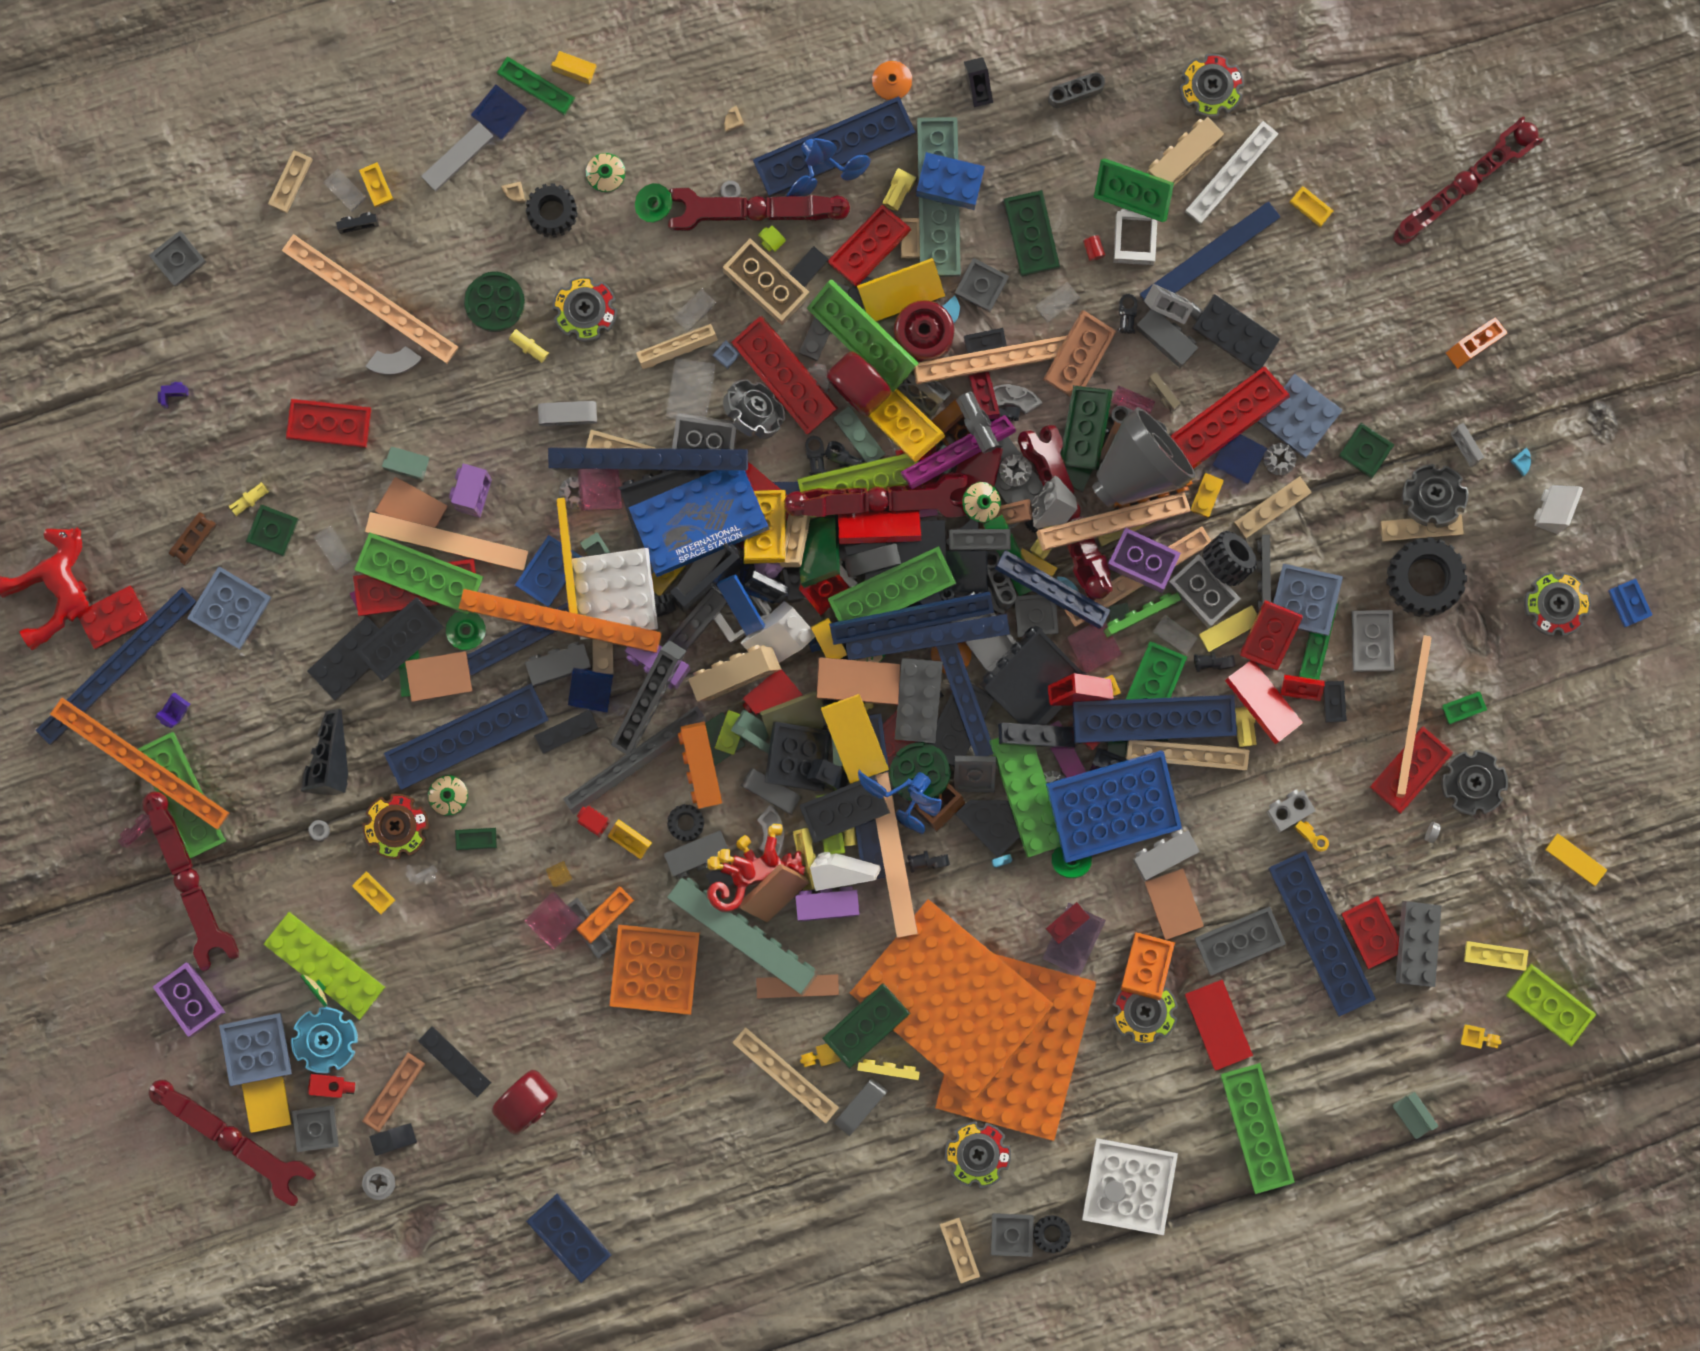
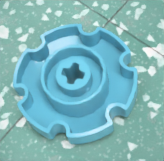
(308, 1041)

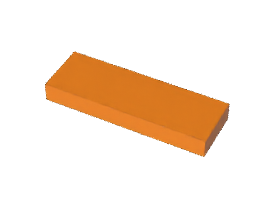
(605, 914)

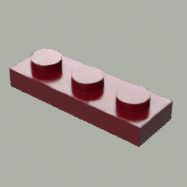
(984, 393)

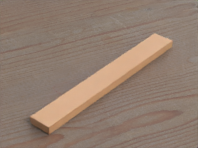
(988, 360)
(1113, 521)
(446, 541)
(1124, 586)
(1413, 719)
(895, 866)

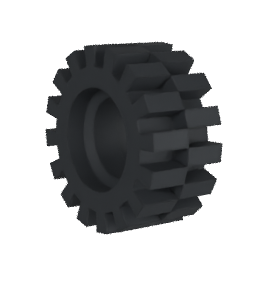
(664, 605)
(673, 819)
(1061, 1243)

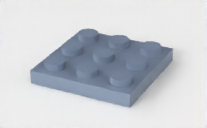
(1302, 417)
(1309, 594)
(229, 608)
(255, 1049)

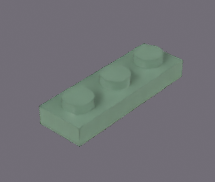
(858, 435)

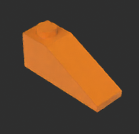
(1476, 343)

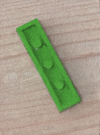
(1135, 617)

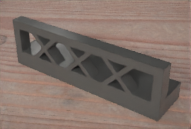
(932, 390)

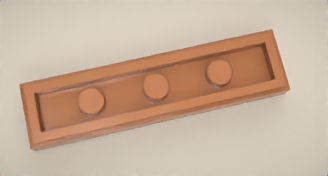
(775, 988)
(393, 1092)

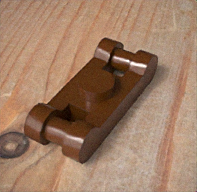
(192, 538)

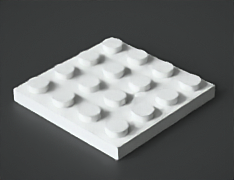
(616, 588)
(1147, 1184)

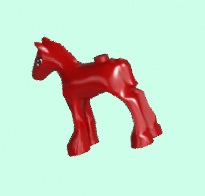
(59, 579)

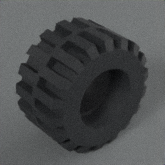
(547, 194)
(1229, 558)

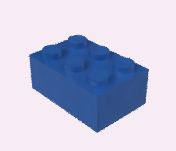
(950, 181)

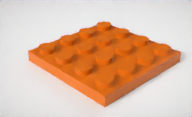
(654, 969)

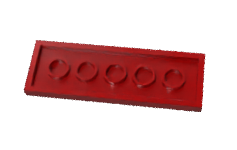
(784, 375)
(1230, 416)
(379, 597)

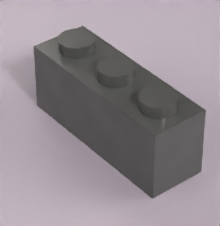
(1167, 337)
(557, 664)
(694, 854)

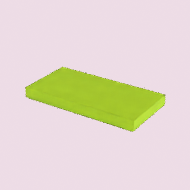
(1550, 1005)

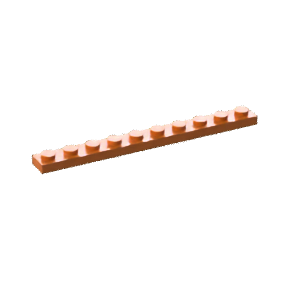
(560, 621)
(139, 763)

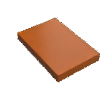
(1147, 966)

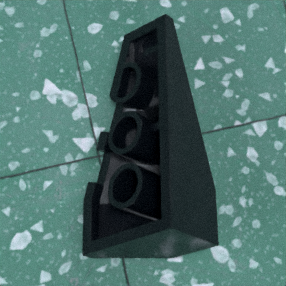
(329, 763)

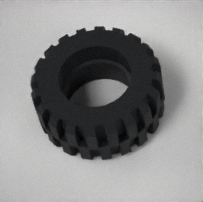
(1445, 558)

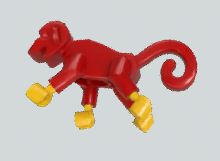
(749, 869)

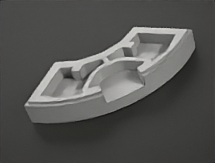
(393, 363)
(1016, 396)
(767, 819)

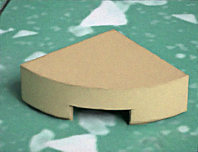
(733, 120)
(514, 192)

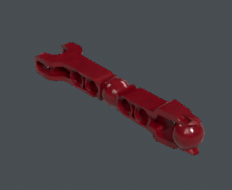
(1467, 181)
(756, 208)
(825, 502)
(1085, 554)
(187, 881)
(231, 1140)

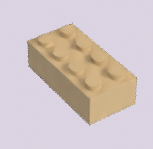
(1188, 151)
(766, 281)
(734, 674)

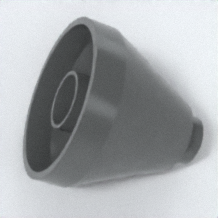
(1141, 462)

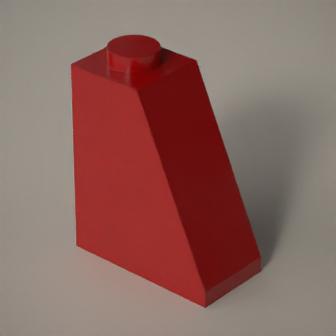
(1079, 688)
(770, 693)

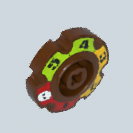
(379, 828)

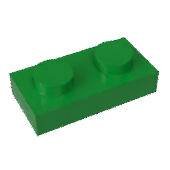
(1464, 707)

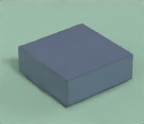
(726, 354)

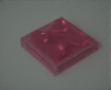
(599, 489)
(1093, 647)
(553, 920)

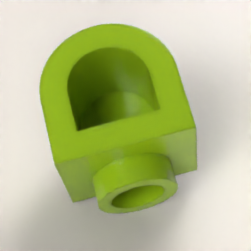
(771, 239)

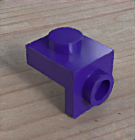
(175, 389)
(173, 711)

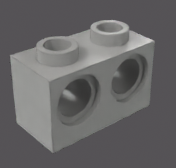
(1168, 303)
(1292, 814)

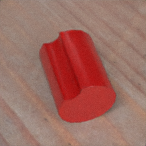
(1094, 248)

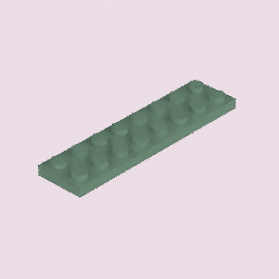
(937, 220)

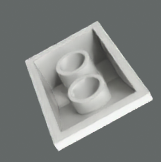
(1557, 507)
(783, 632)
(840, 870)

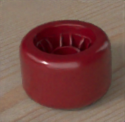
(929, 346)
(858, 383)
(524, 1102)

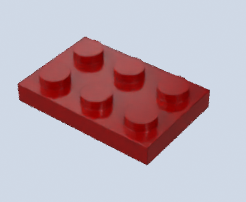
(113, 617)
(1271, 635)
(1372, 932)

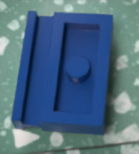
(1630, 602)

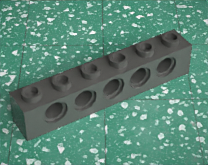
(648, 697)

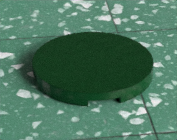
(494, 301)
(924, 759)

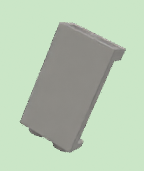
(989, 650)

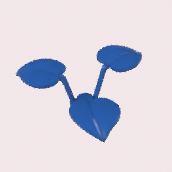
(818, 151)
(916, 788)

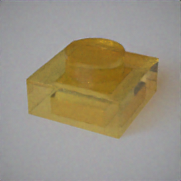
(559, 874)

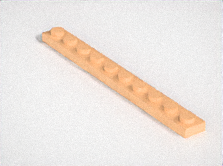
(370, 299)

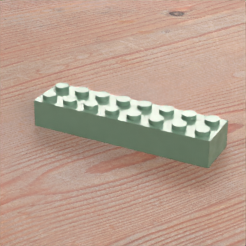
(743, 937)

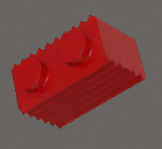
(593, 820)

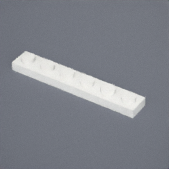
(1231, 172)

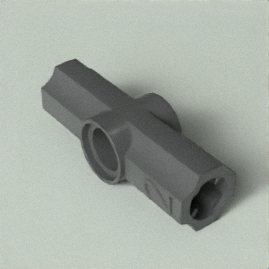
(977, 422)

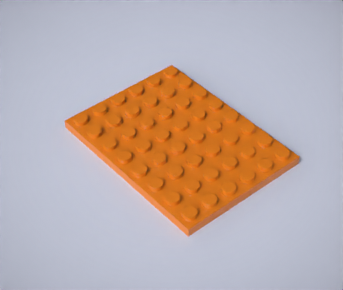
(961, 999)
(1036, 1078)

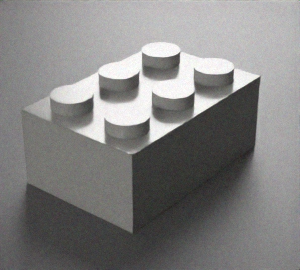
(703, 433)
(1203, 592)

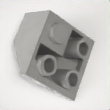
(1053, 504)

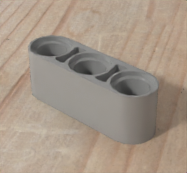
(567, 413)

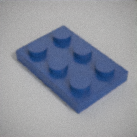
(545, 573)

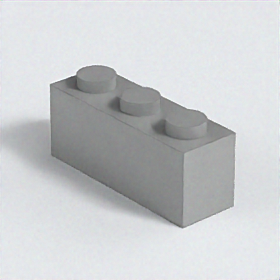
(1165, 854)

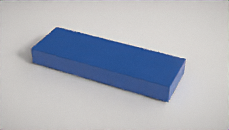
(741, 604)

